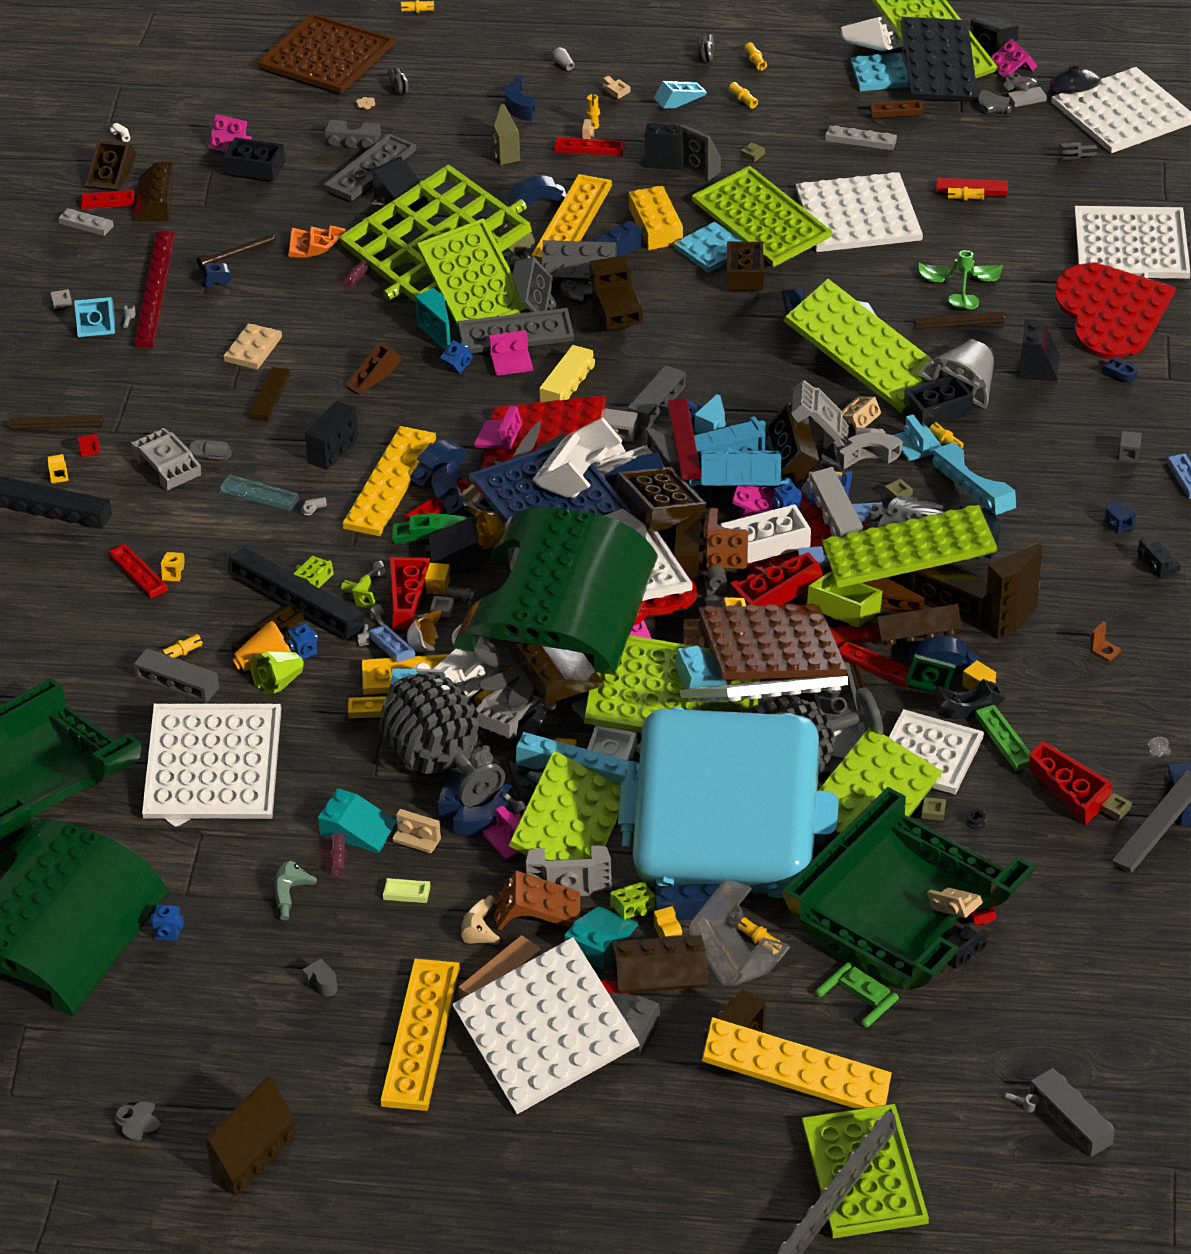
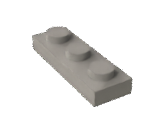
(86, 222)

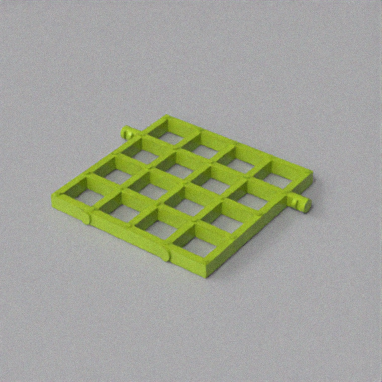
(418, 220)

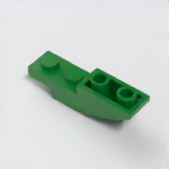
(422, 526)

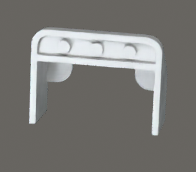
(573, 455)

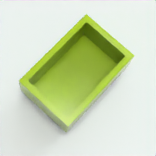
(849, 604)

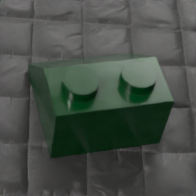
(928, 672)

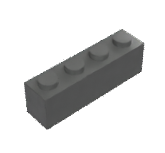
(655, 397)
(176, 675)
(1072, 1112)

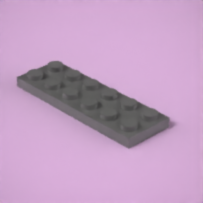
(358, 175)
(540, 326)

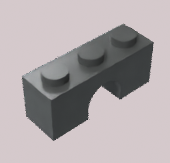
(364, 138)

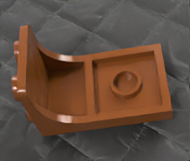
(724, 545)
(538, 898)

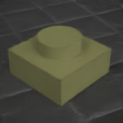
(753, 152)
(898, 488)
(1116, 806)
(933, 809)

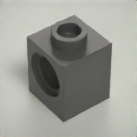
(1130, 446)

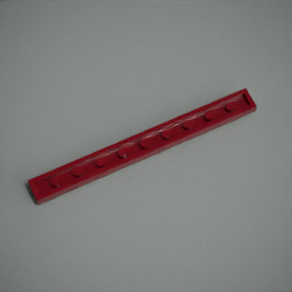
(155, 289)

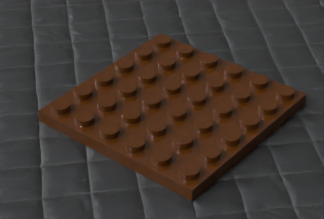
(326, 53)
(771, 641)

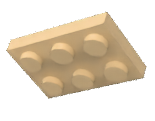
(252, 346)

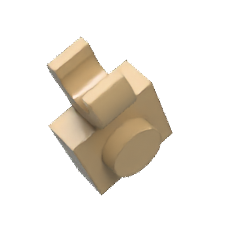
(615, 88)

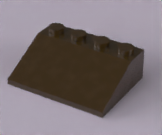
(658, 497)
(1012, 590)
(914, 624)
(555, 671)
(250, 1137)

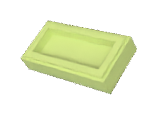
(406, 890)

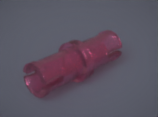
(356, 273)
(338, 854)

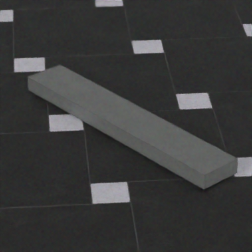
(1155, 825)

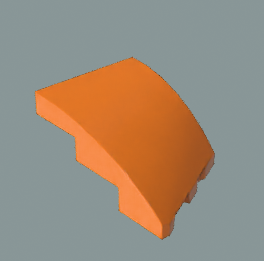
(312, 242)

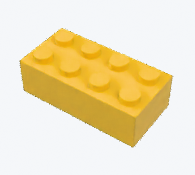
(656, 217)

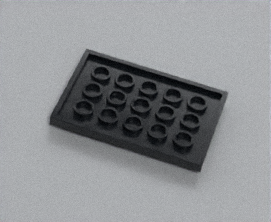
(939, 59)

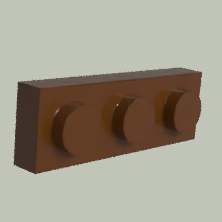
(896, 108)

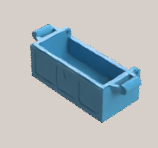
(740, 437)
(740, 468)

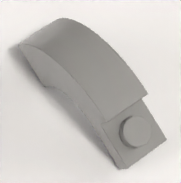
(870, 445)

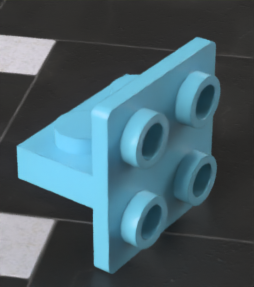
(917, 439)

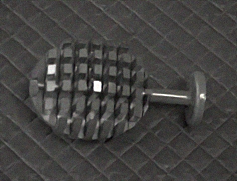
(867, 714)
(435, 730)

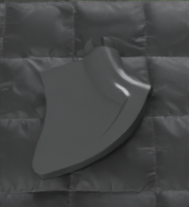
(994, 103)

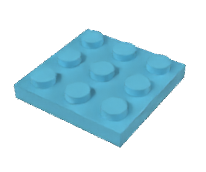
(879, 71)
(706, 246)

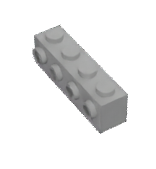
(834, 502)

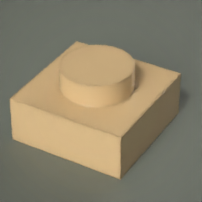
(587, 130)

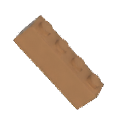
(509, 959)

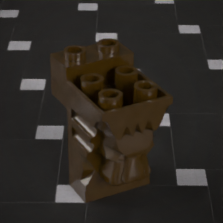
(614, 294)

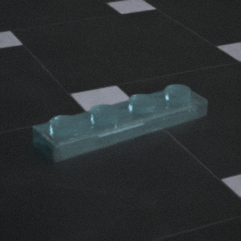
(259, 492)

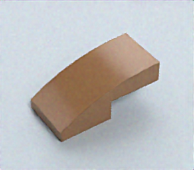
(692, 634)

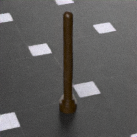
(201, 260)

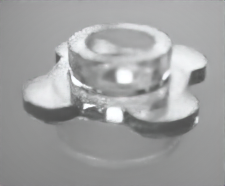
(1159, 746)
(482, 756)

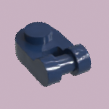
(1120, 369)

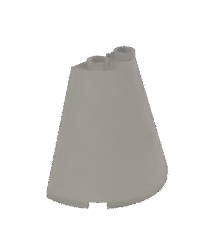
(968, 362)

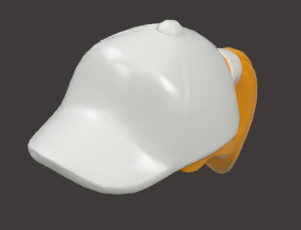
(423, 633)

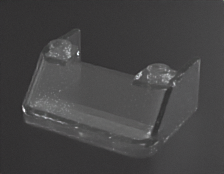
(724, 946)

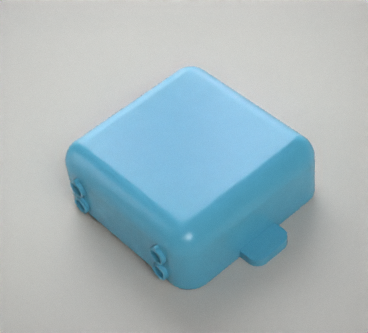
(725, 799)

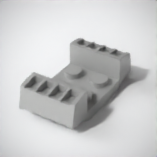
(814, 403)
(167, 457)
(496, 715)
(580, 874)

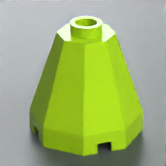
(275, 670)

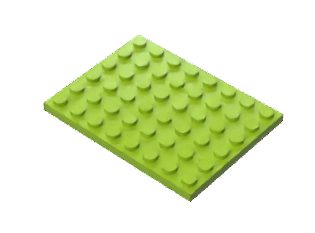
(646, 683)

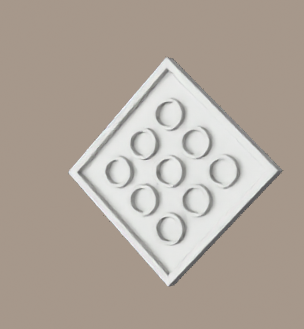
(939, 743)

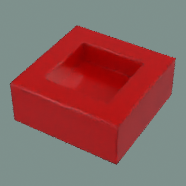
(88, 445)
(983, 916)

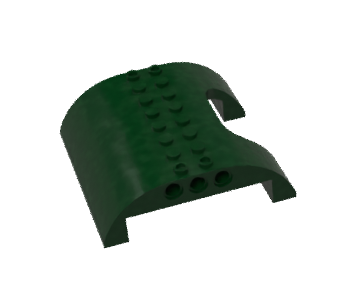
(569, 586)
(51, 754)
(870, 895)
(70, 907)

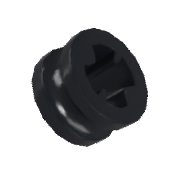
(976, 813)

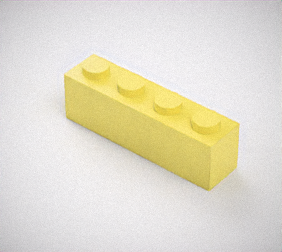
(567, 374)

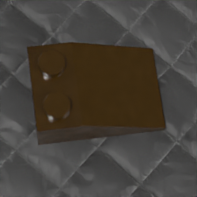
(110, 165)
(745, 265)

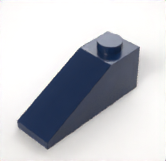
(642, 462)
(449, 799)

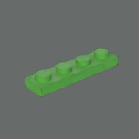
(1004, 736)

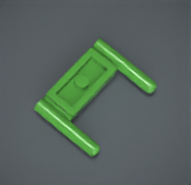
(862, 987)

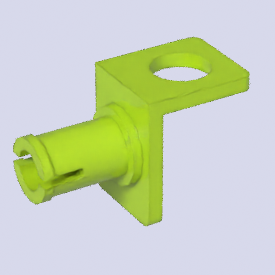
(360, 591)

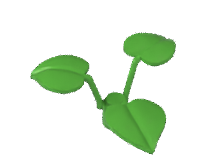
(964, 264)

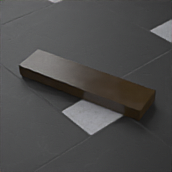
(269, 394)
(284, 620)

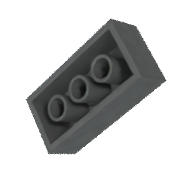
(571, 258)

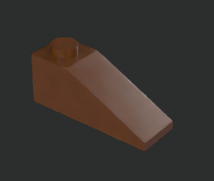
(375, 368)
(896, 596)

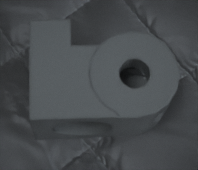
(717, 581)
(322, 977)

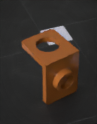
(1098, 643)

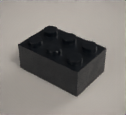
(254, 159)
(939, 401)
(331, 435)

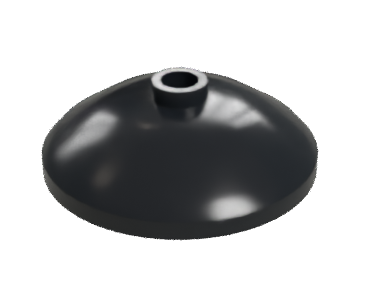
(1075, 80)

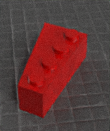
(779, 583)
(406, 589)
(1070, 781)

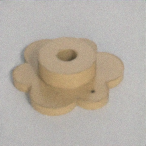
(365, 103)

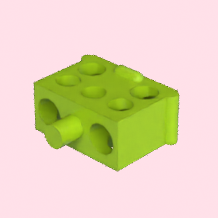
(315, 571)
(633, 900)

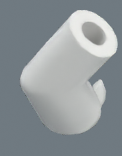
(122, 130)

